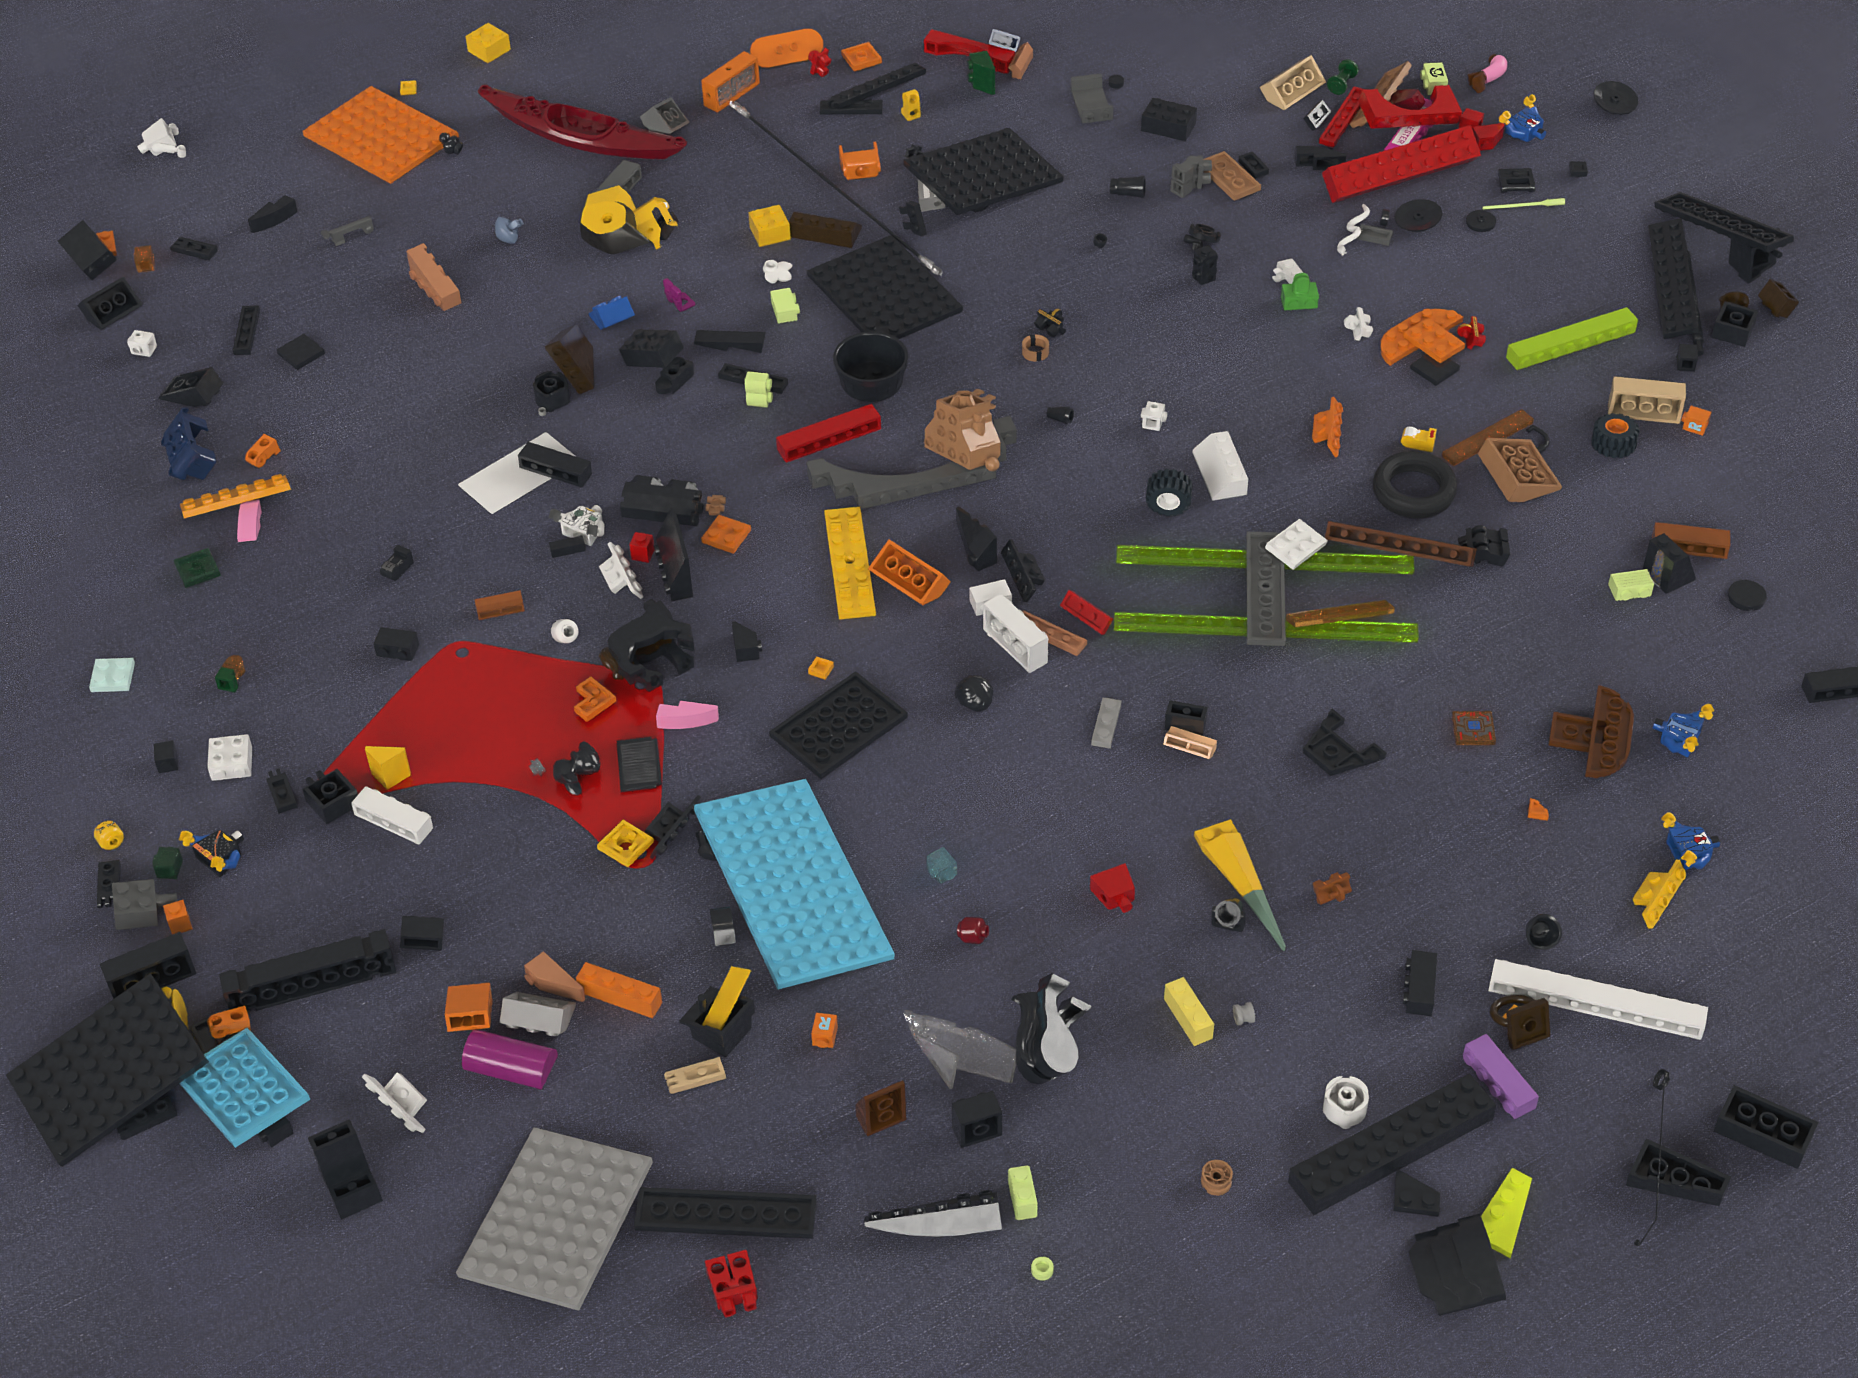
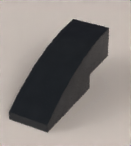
(1318, 157)
(272, 214)

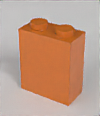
(468, 1007)

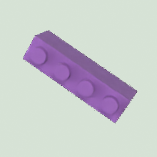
(1500, 1076)

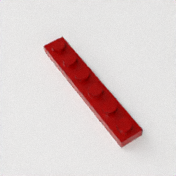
(1342, 118)

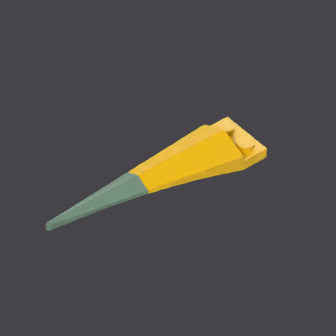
(1229, 854)

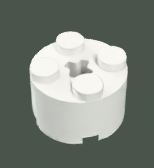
(1346, 1101)

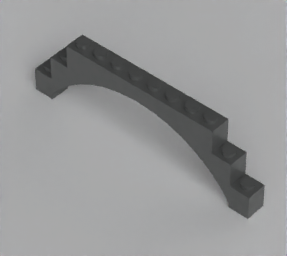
(876, 490)

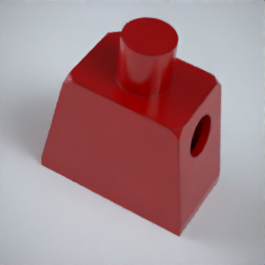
(1114, 888)

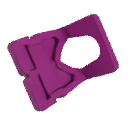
(675, 296)

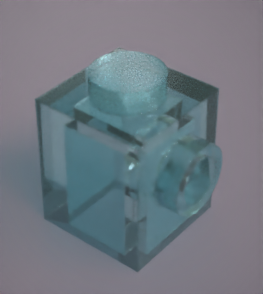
(941, 865)

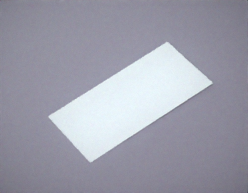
(505, 481)

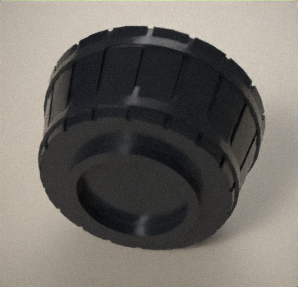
(871, 365)

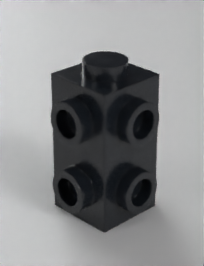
(1204, 265)

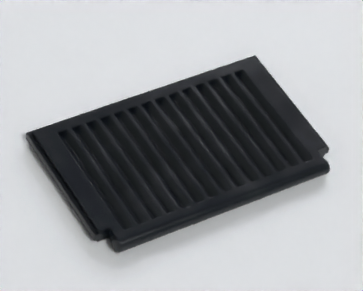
(638, 764)

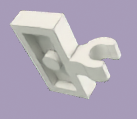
(1286, 270)

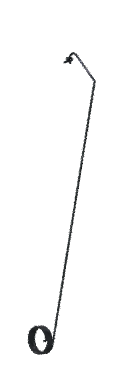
(1662, 1086)

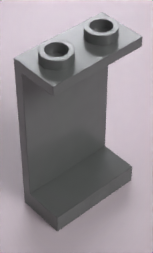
(1090, 98)

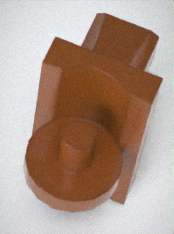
(1334, 888)

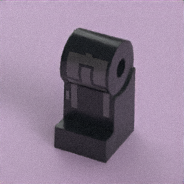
(397, 563)

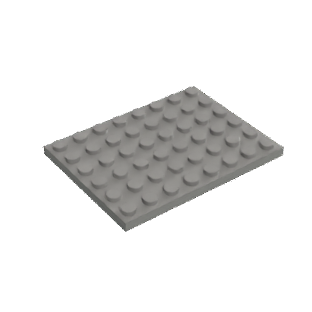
(555, 1218)

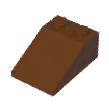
(882, 1108)

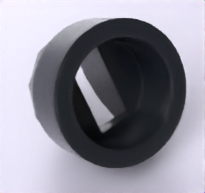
(1097, 238)

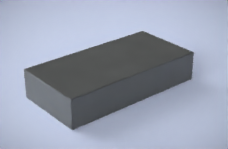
(1375, 235)

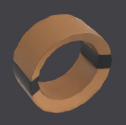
(1035, 340)

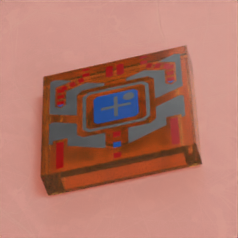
(1473, 728)

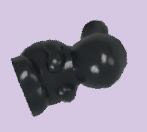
(581, 763)

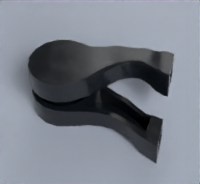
(1043, 1037)

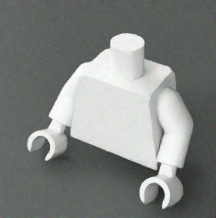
(160, 139)

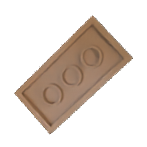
(1231, 176)

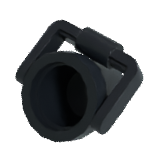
(1228, 914)

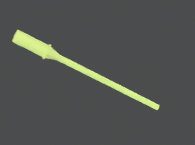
(1549, 202)

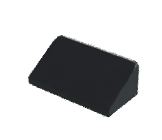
(666, 229)

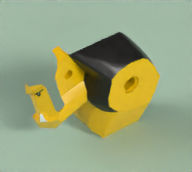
(615, 225)

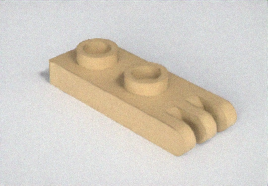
(695, 1075)

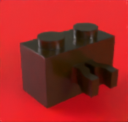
(1778, 299)

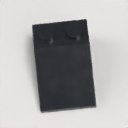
(193, 388)

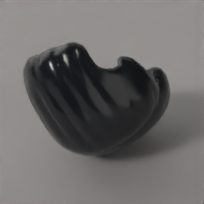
(974, 693)

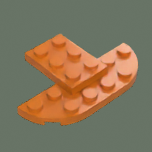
(1423, 331)

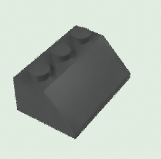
(664, 117)

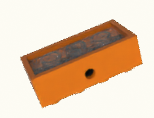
(730, 81)

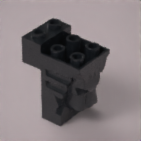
(345, 1169)

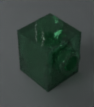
(167, 862)

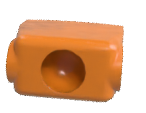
(860, 163)

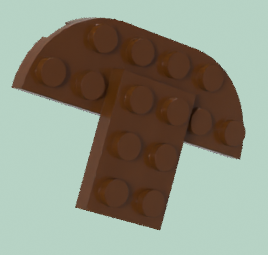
(1604, 736)

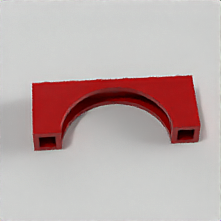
(1384, 114)

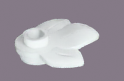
(777, 271)

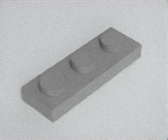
(1106, 722)

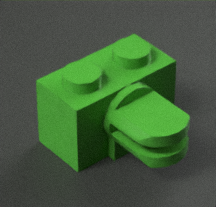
(1300, 294)

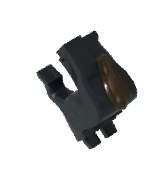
(646, 640)

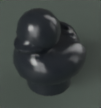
(451, 144)

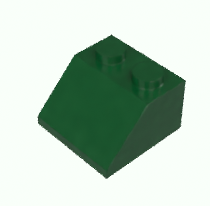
(981, 72)

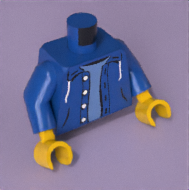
(1683, 730)

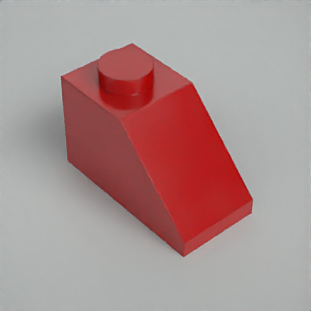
(1488, 135)

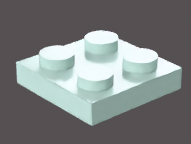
(112, 674)

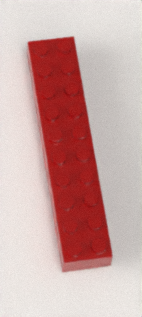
(1401, 164)

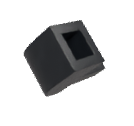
(722, 926)

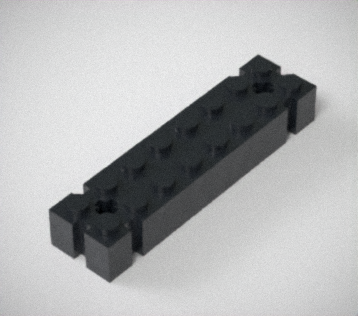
(308, 972)

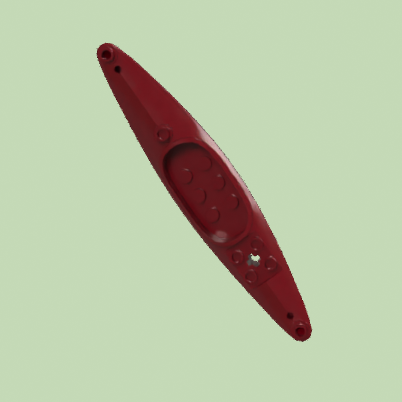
(582, 127)

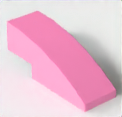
(249, 520)
(686, 715)

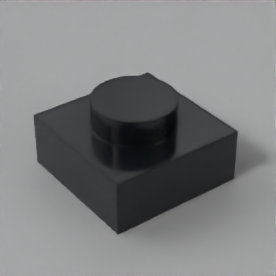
(1578, 169)

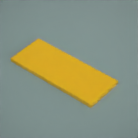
(726, 997)

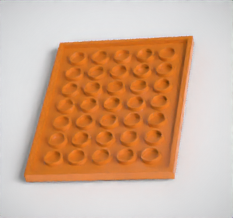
(379, 134)

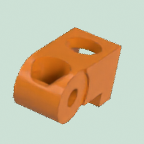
(262, 450)
(228, 1022)

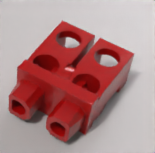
(733, 1290)

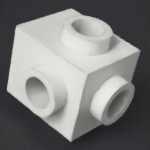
(142, 343)
(1153, 415)

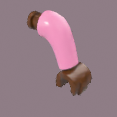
(1497, 68)

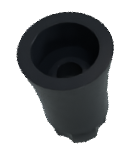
(1129, 186)

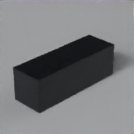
(567, 546)

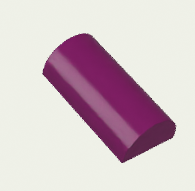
(508, 1058)

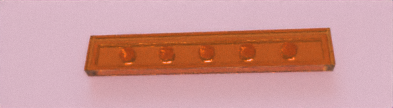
(1473, 444)
(1340, 613)

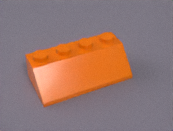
(909, 573)

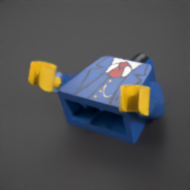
(1526, 123)
(1689, 843)

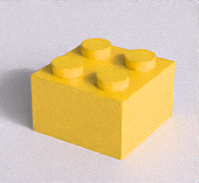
(488, 42)
(769, 225)

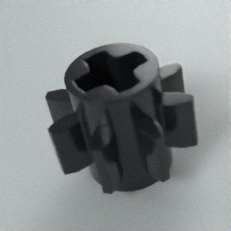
(913, 150)

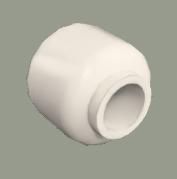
(564, 631)

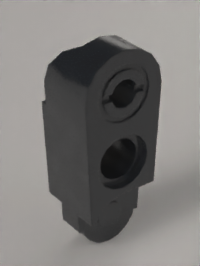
(674, 376)

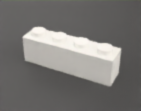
(392, 815)

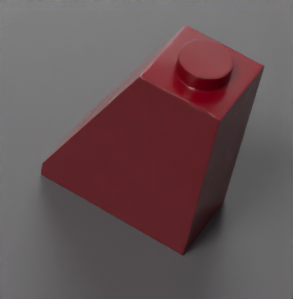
(1408, 99)

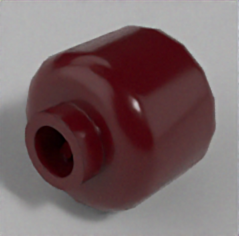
(972, 930)

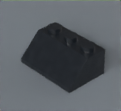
(110, 304)

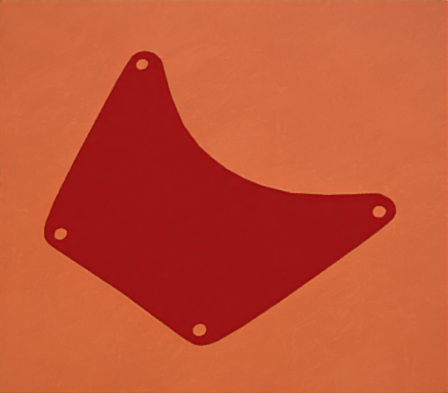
(499, 710)

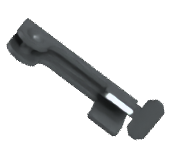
(337, 233)

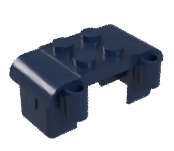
(181, 447)

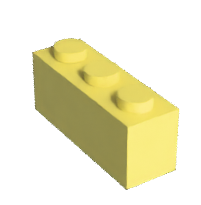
(1189, 1011)

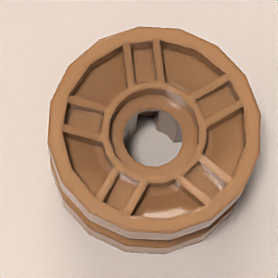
(1217, 1169)

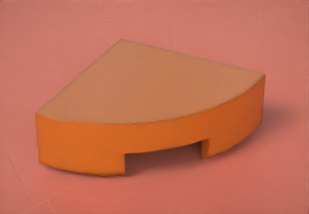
(1537, 811)

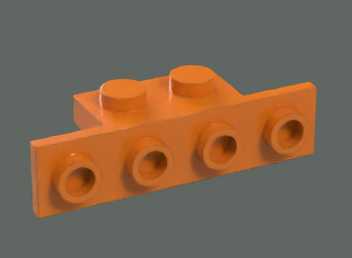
(1327, 426)

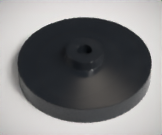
(1480, 221)

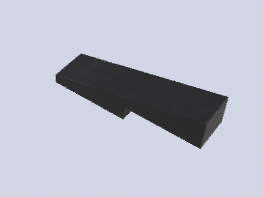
(737, 339)

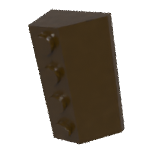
(824, 229)

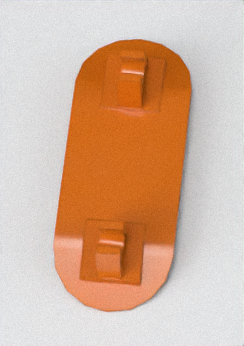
(786, 47)

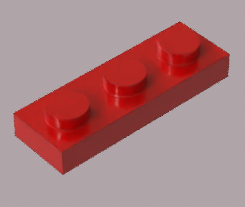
(1086, 612)

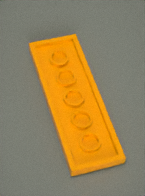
(240, 494)

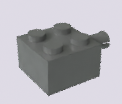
(138, 903)

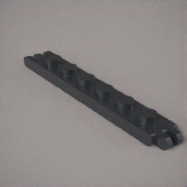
(876, 85)

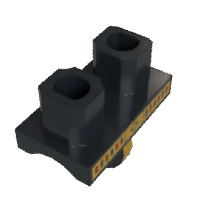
(1052, 319)

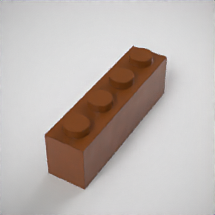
(1696, 540)

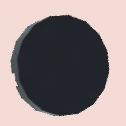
(1204, 233)
(1747, 595)

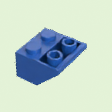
(613, 312)

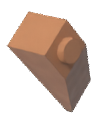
(551, 978)

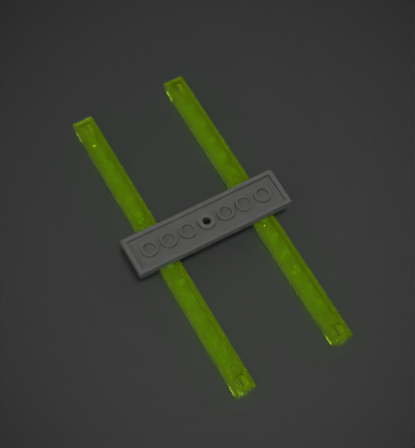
(1265, 606)

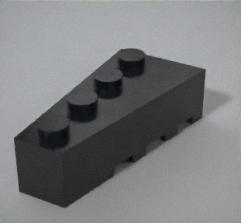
(1678, 1175)

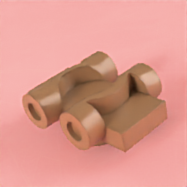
(716, 504)

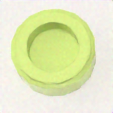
(1042, 1268)

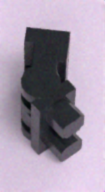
(1490, 544)

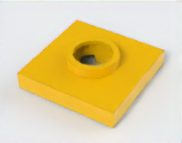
(624, 833)

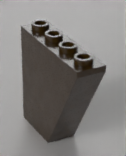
(574, 357)

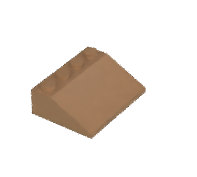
(1518, 468)

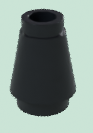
(1061, 414)

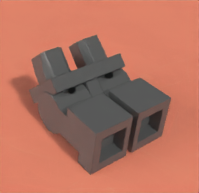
(1190, 175)

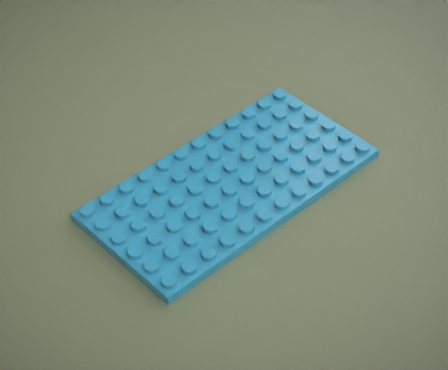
(793, 883)

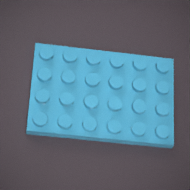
(244, 1088)

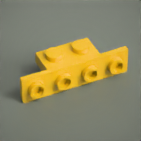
(1658, 891)

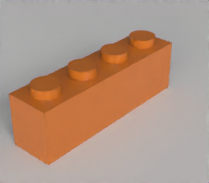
(619, 990)

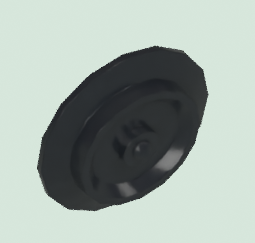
(1615, 97)
(1418, 215)

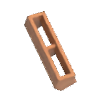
(1021, 60)

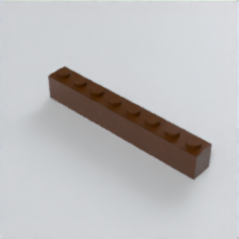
(1400, 543)

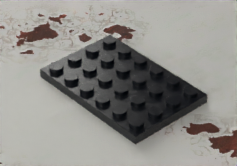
(838, 724)

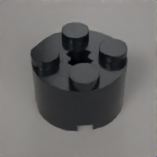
(551, 390)

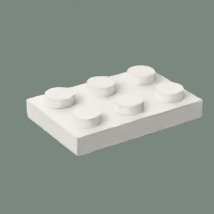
(1296, 544)

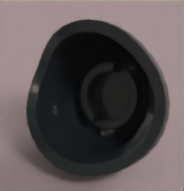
(1543, 931)

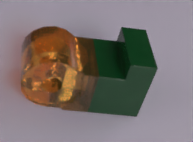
(229, 673)

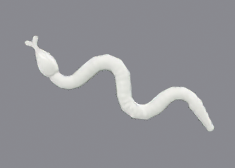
(1355, 229)

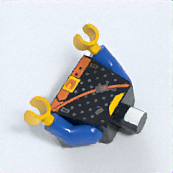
(215, 850)

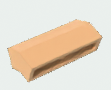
(1190, 742)

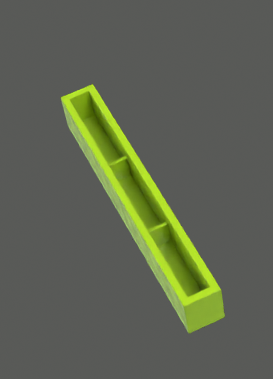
(1571, 338)

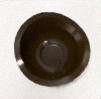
(1735, 297)

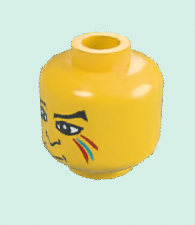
(108, 835)

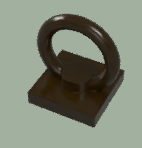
(1524, 1023)

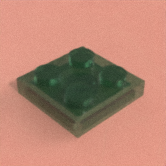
(196, 567)

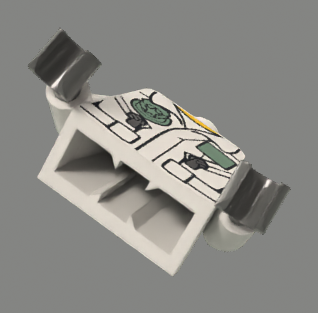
(580, 522)

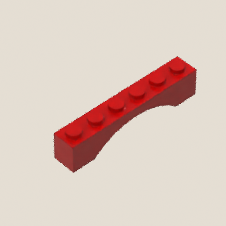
(944, 43)

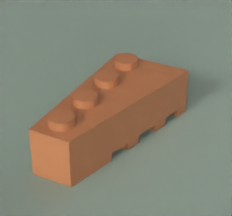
(432, 278)

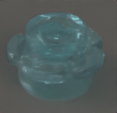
(537, 767)

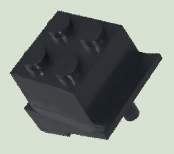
(1751, 261)
(734, 1030)

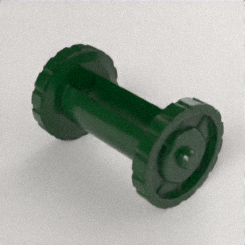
(1337, 83)

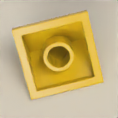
(388, 764)

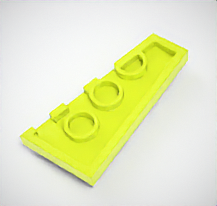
(1505, 1212)

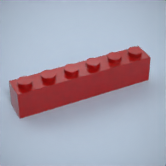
(828, 433)

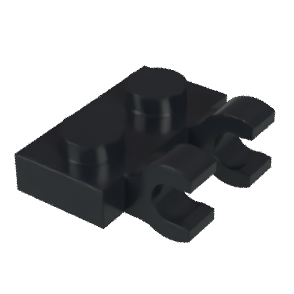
(916, 222)

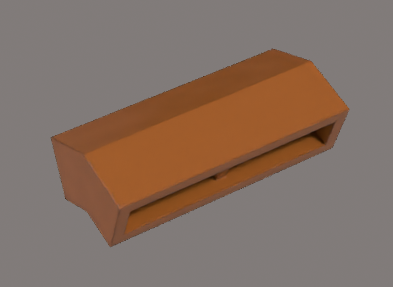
(499, 605)

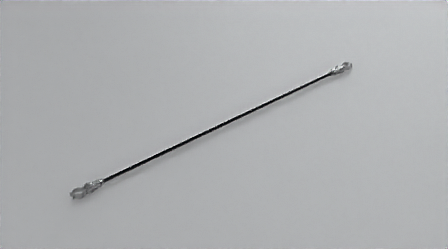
(929, 264)

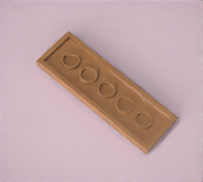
(1386, 87)

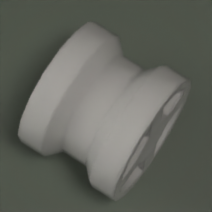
(1243, 1013)

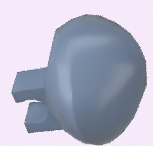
(507, 230)

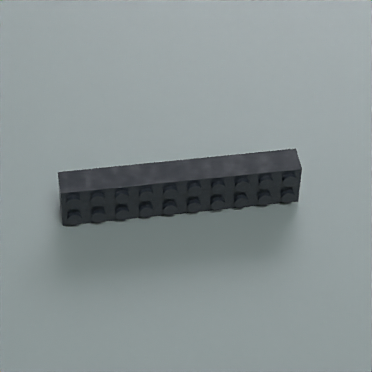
(1391, 1144)

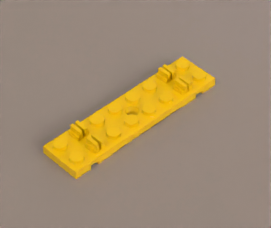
(851, 580)

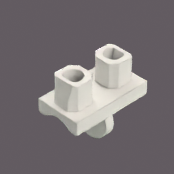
(1359, 324)

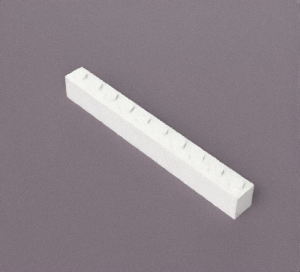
(1600, 999)

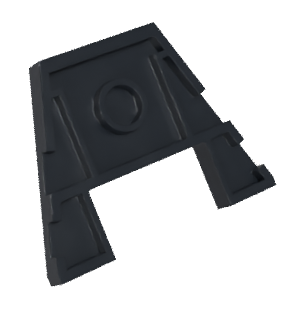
(1334, 753)

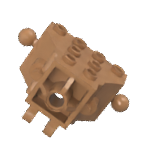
(965, 430)

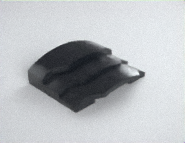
(1457, 1266)

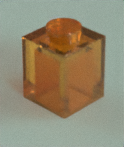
(144, 258)

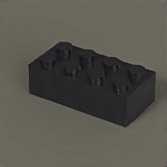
(165, 959)
(1765, 1126)

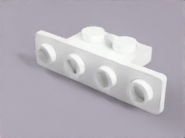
(617, 572)
(401, 1097)

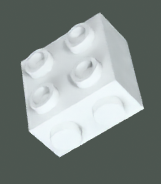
(230, 757)

